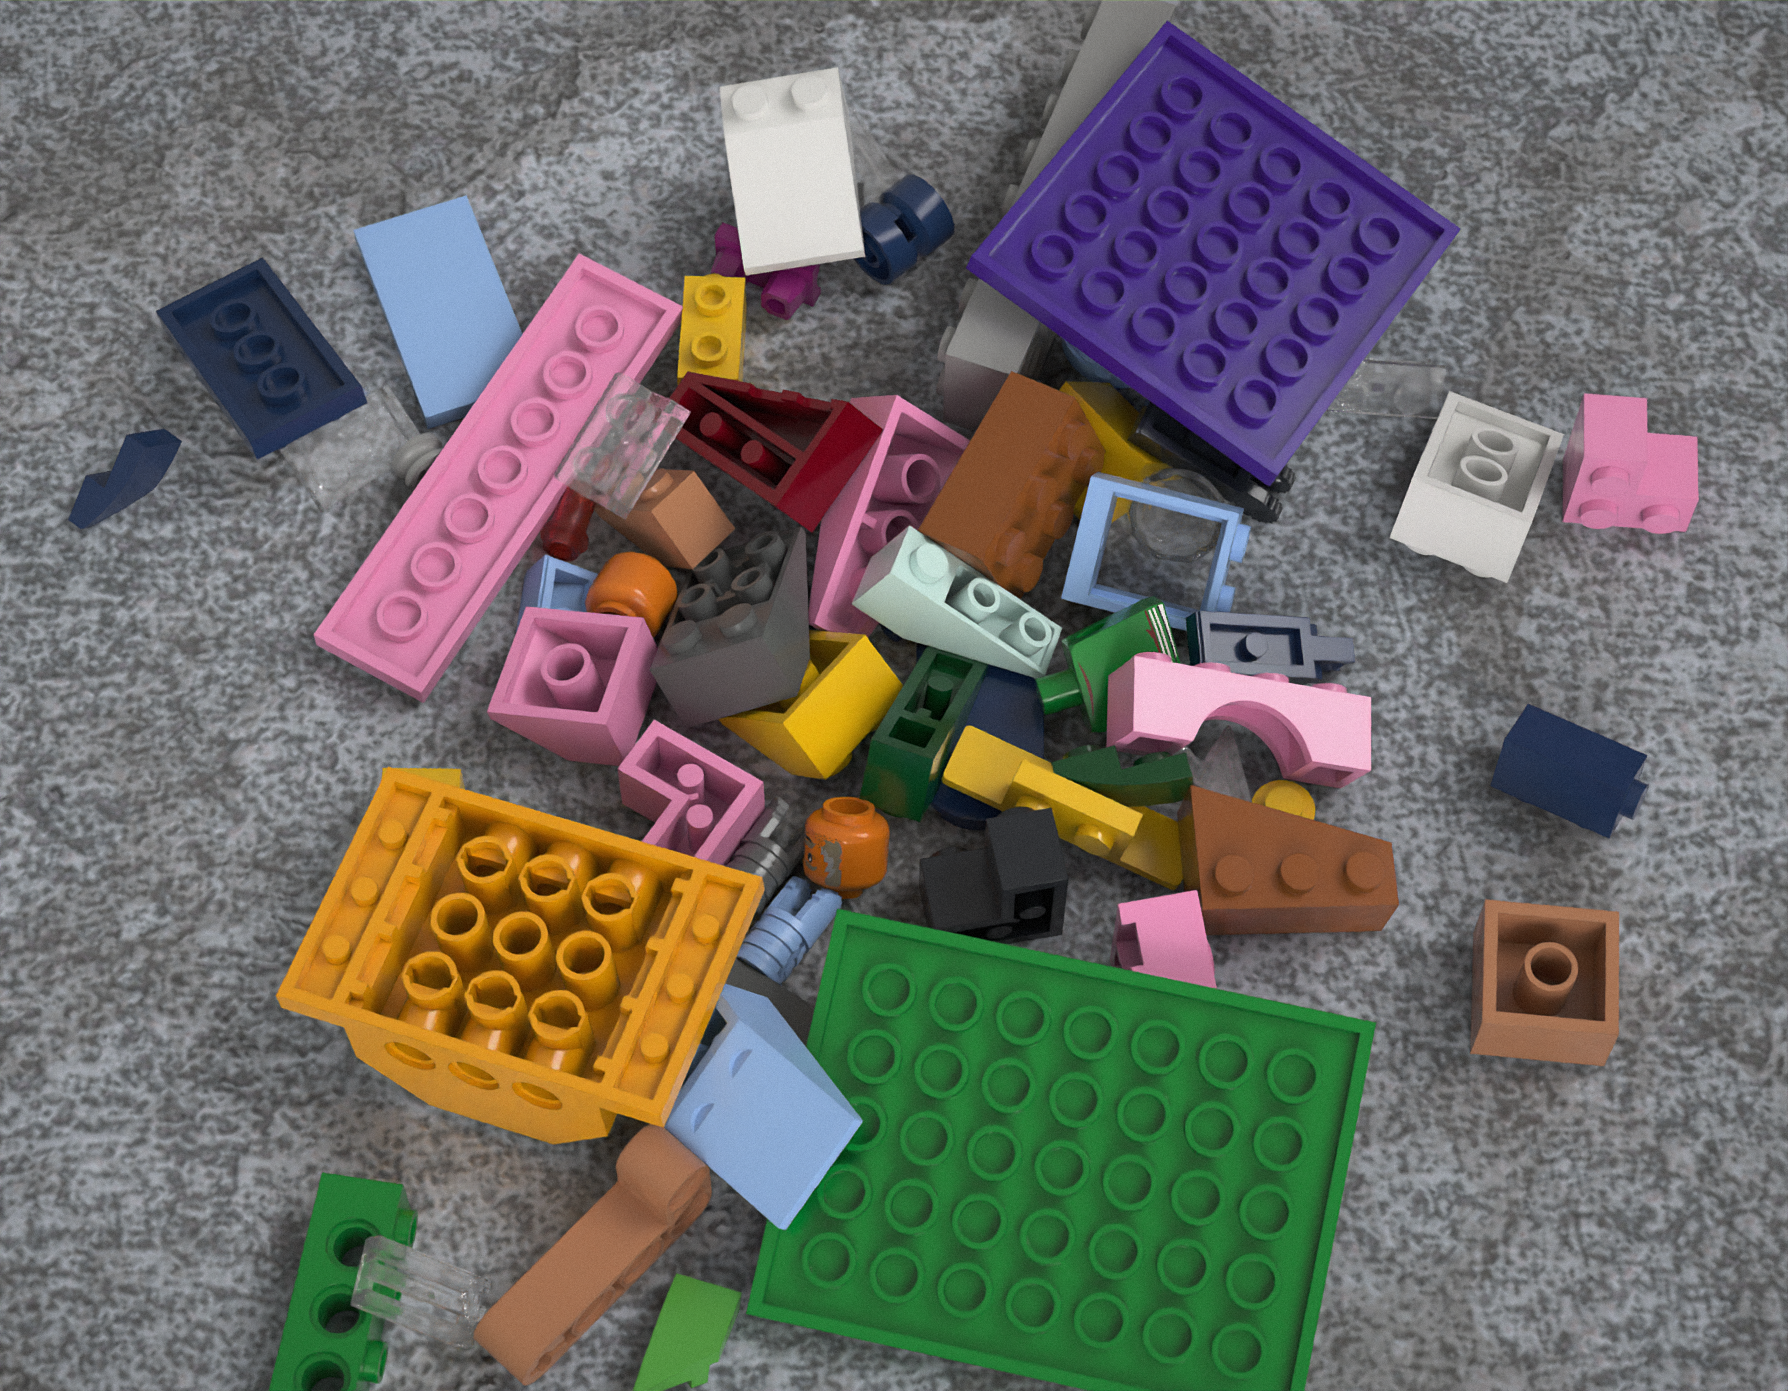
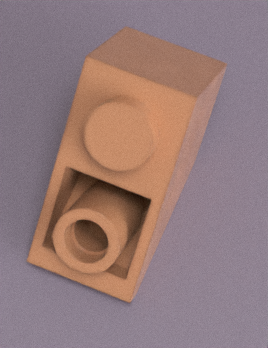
(673, 519)

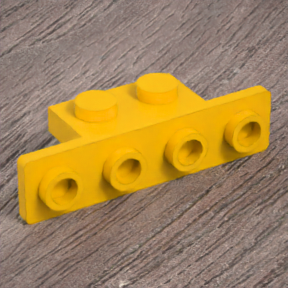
(1015, 778)

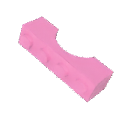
(1312, 730)

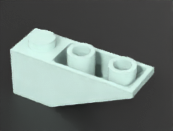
(952, 607)

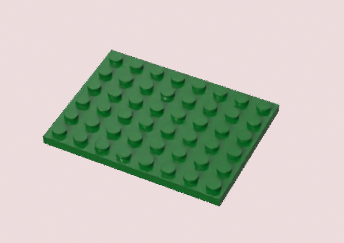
(1069, 1167)

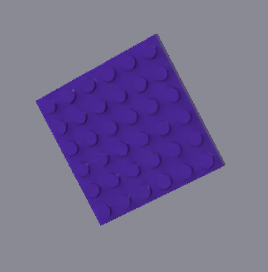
(1214, 251)

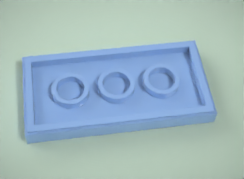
(440, 304)

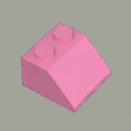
(577, 683)

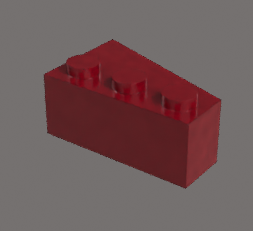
(776, 443)

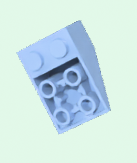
(761, 1107)

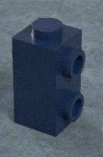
(1570, 771)

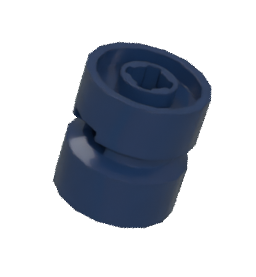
(903, 225)

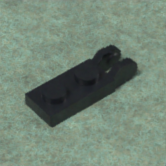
(1181, 448)

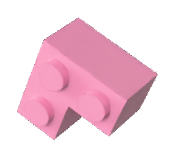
(1623, 473)
(691, 794)

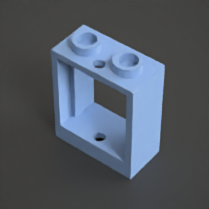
(1094, 530)

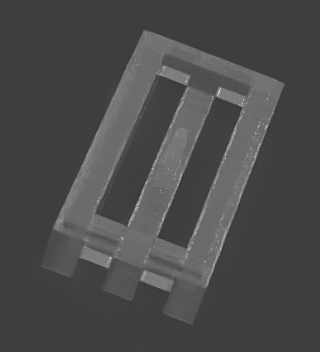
(428, 1267)

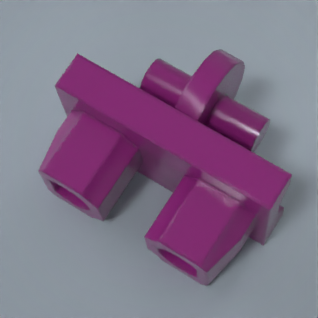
(782, 289)

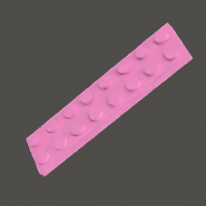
(494, 481)

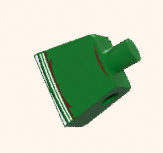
(1099, 652)

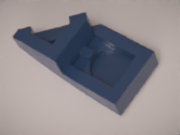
(136, 473)

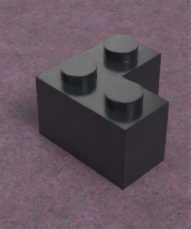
(1002, 891)

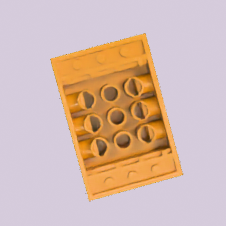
(519, 959)

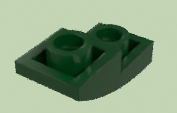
(1149, 782)

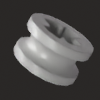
(416, 458)

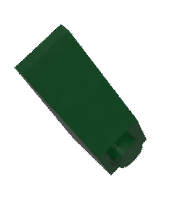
(921, 733)

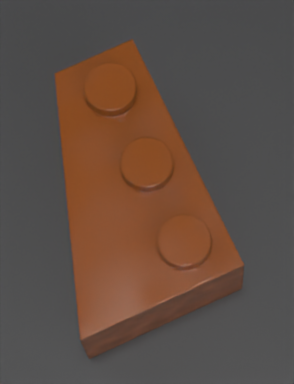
(1281, 870)

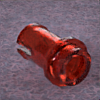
(566, 532)

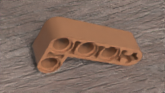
(599, 1257)

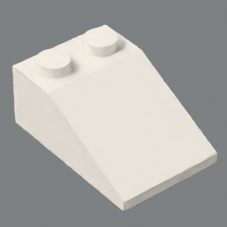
(792, 171)
(1477, 487)

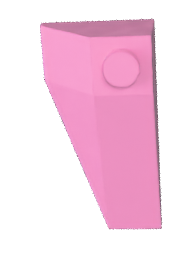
(879, 501)

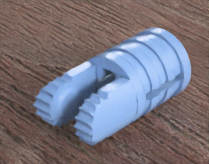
(788, 929)

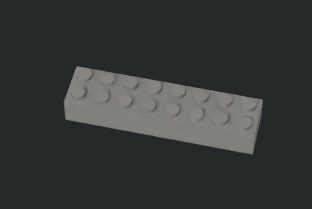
(993, 330)

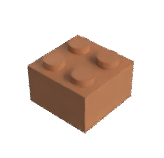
(1545, 983)

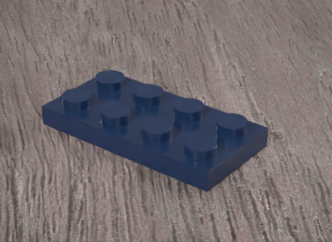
(261, 358)

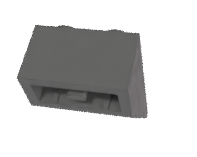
(738, 630)

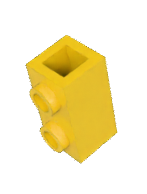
(713, 327)

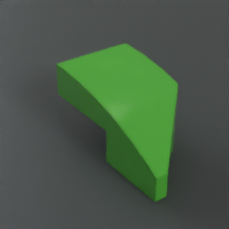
(688, 1334)

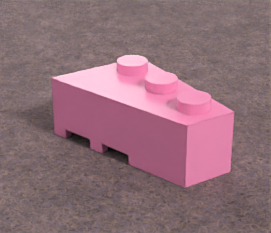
(1164, 939)

